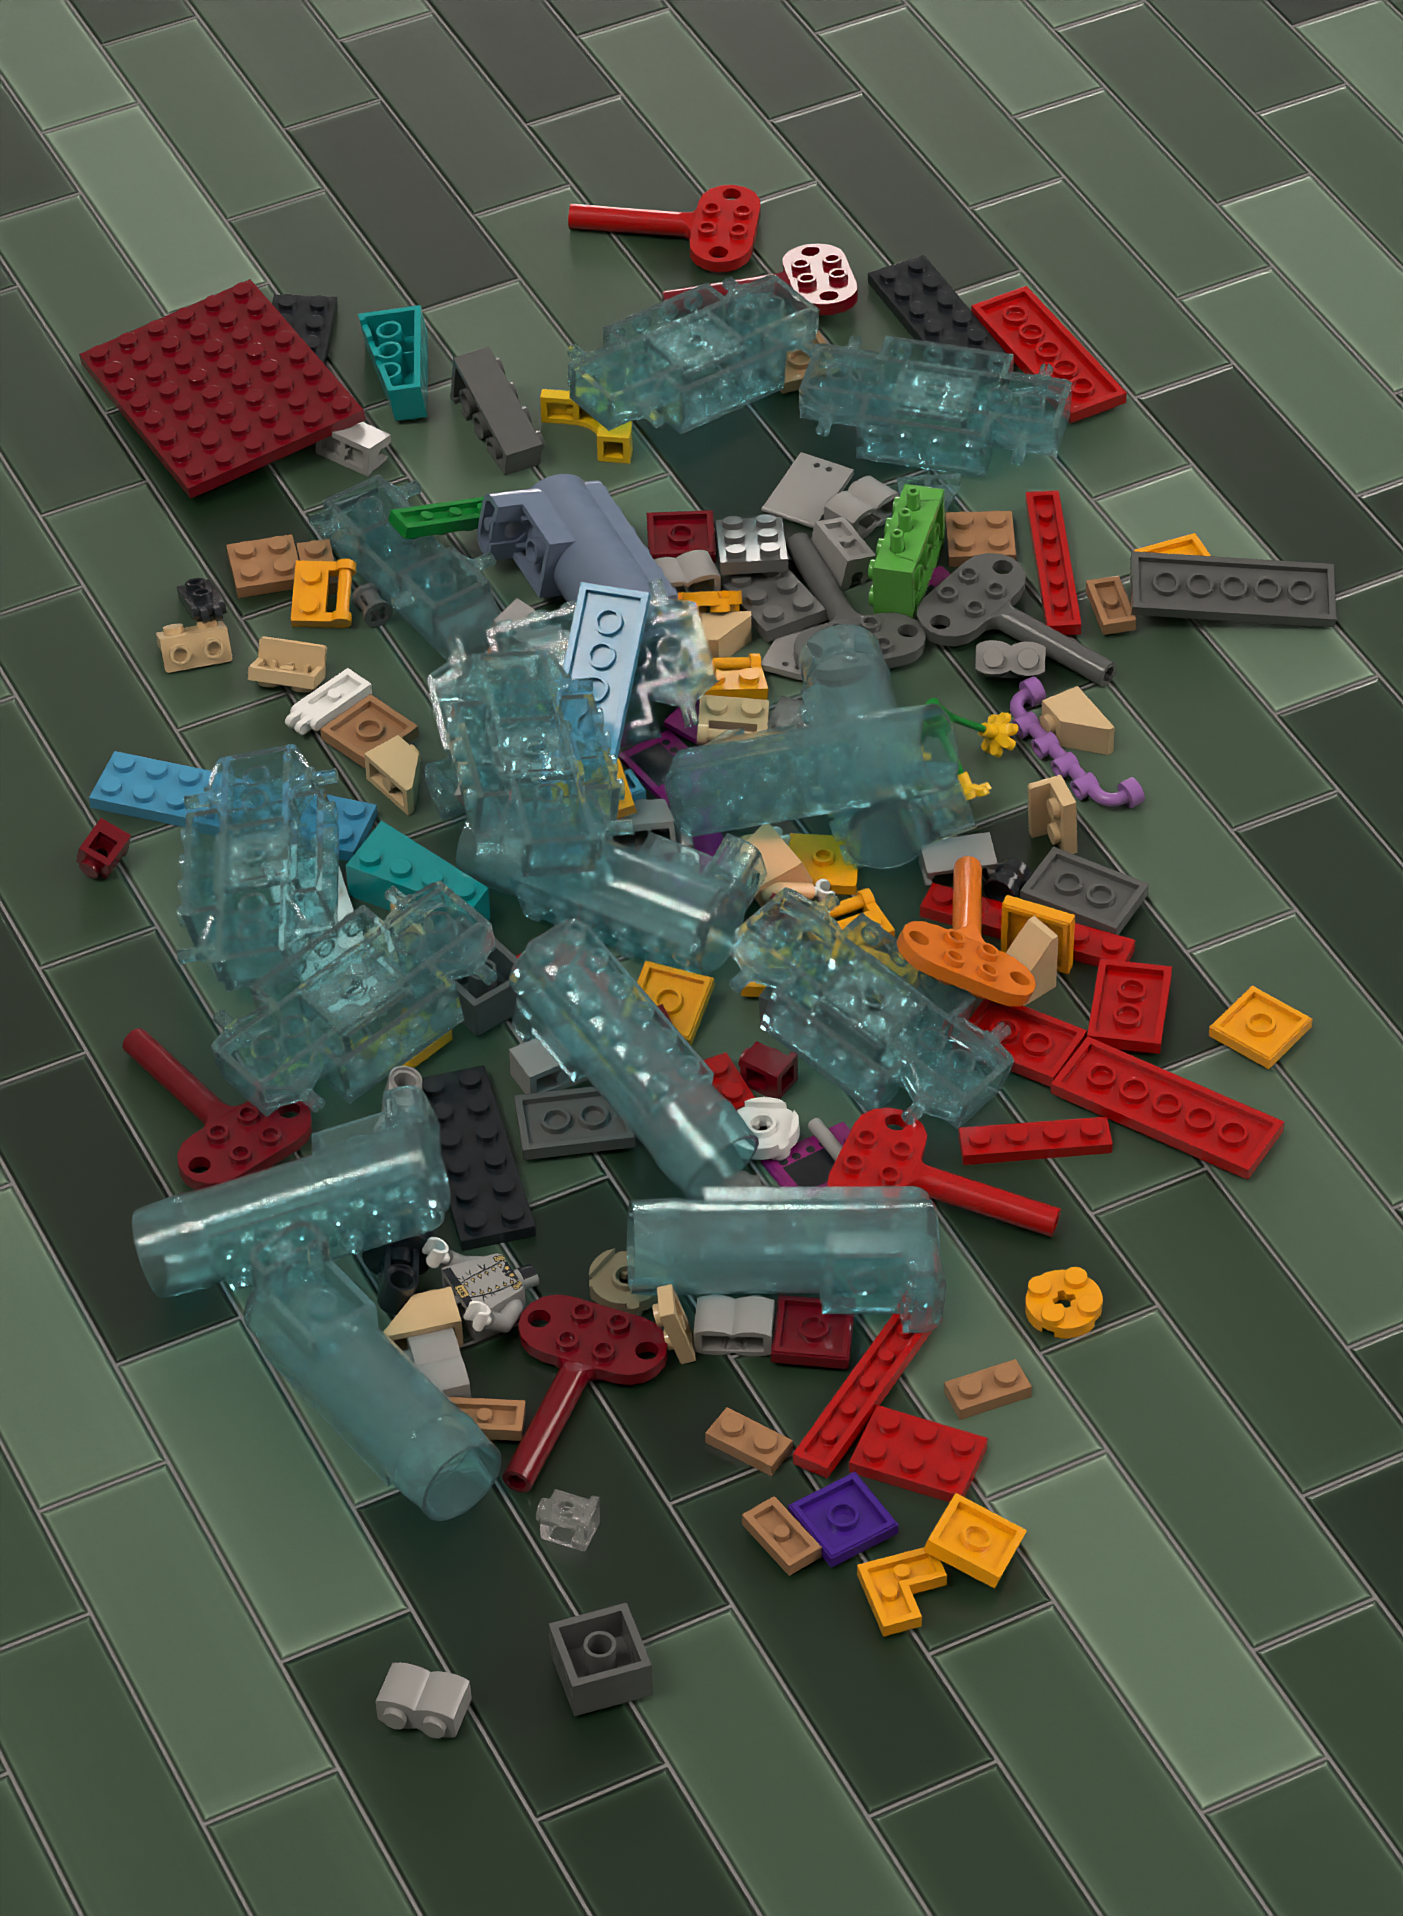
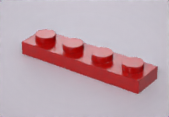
(1034, 1140)

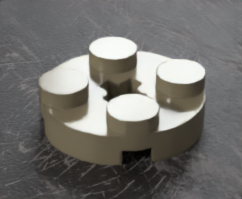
(609, 1291)

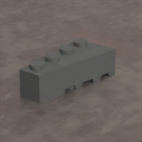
(495, 409)

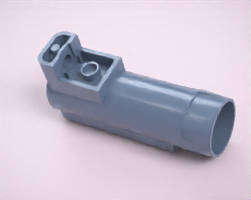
(566, 536)

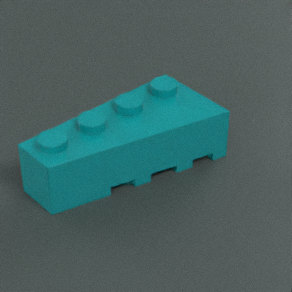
(400, 357)
(396, 860)

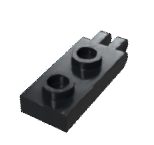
(201, 600)

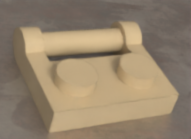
(729, 713)

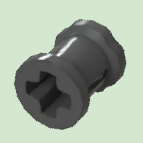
(372, 604)

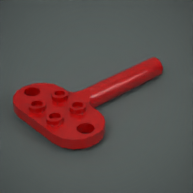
(713, 229)
(890, 1157)

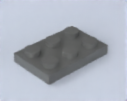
(751, 545)
(776, 602)
(1086, 889)
(569, 1123)

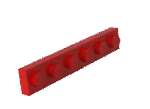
(1053, 562)
(1089, 943)
(858, 1398)

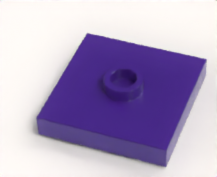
(844, 1518)

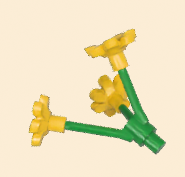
(995, 734)

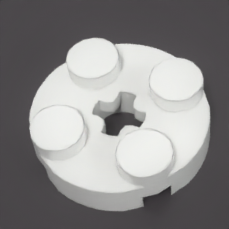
(781, 1125)

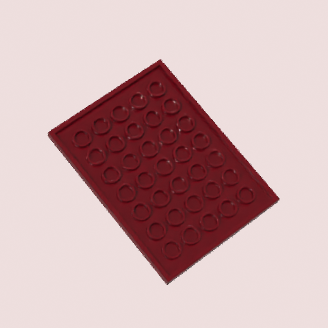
(221, 388)

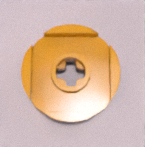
(717, 600)
(1067, 1285)

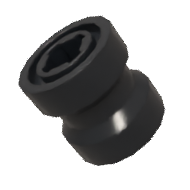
(1008, 879)

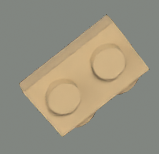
(194, 645)
(289, 664)

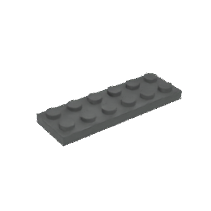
(1232, 589)

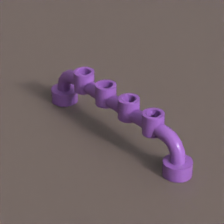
(1065, 762)

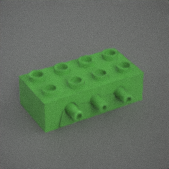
(908, 551)

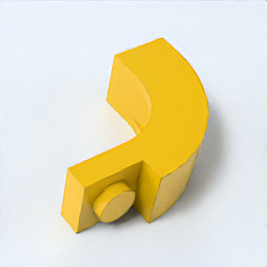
(611, 445)

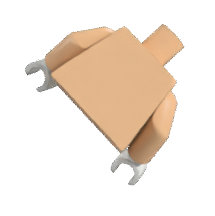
(783, 867)

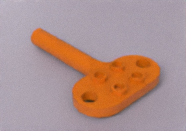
(960, 953)

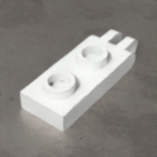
(328, 702)

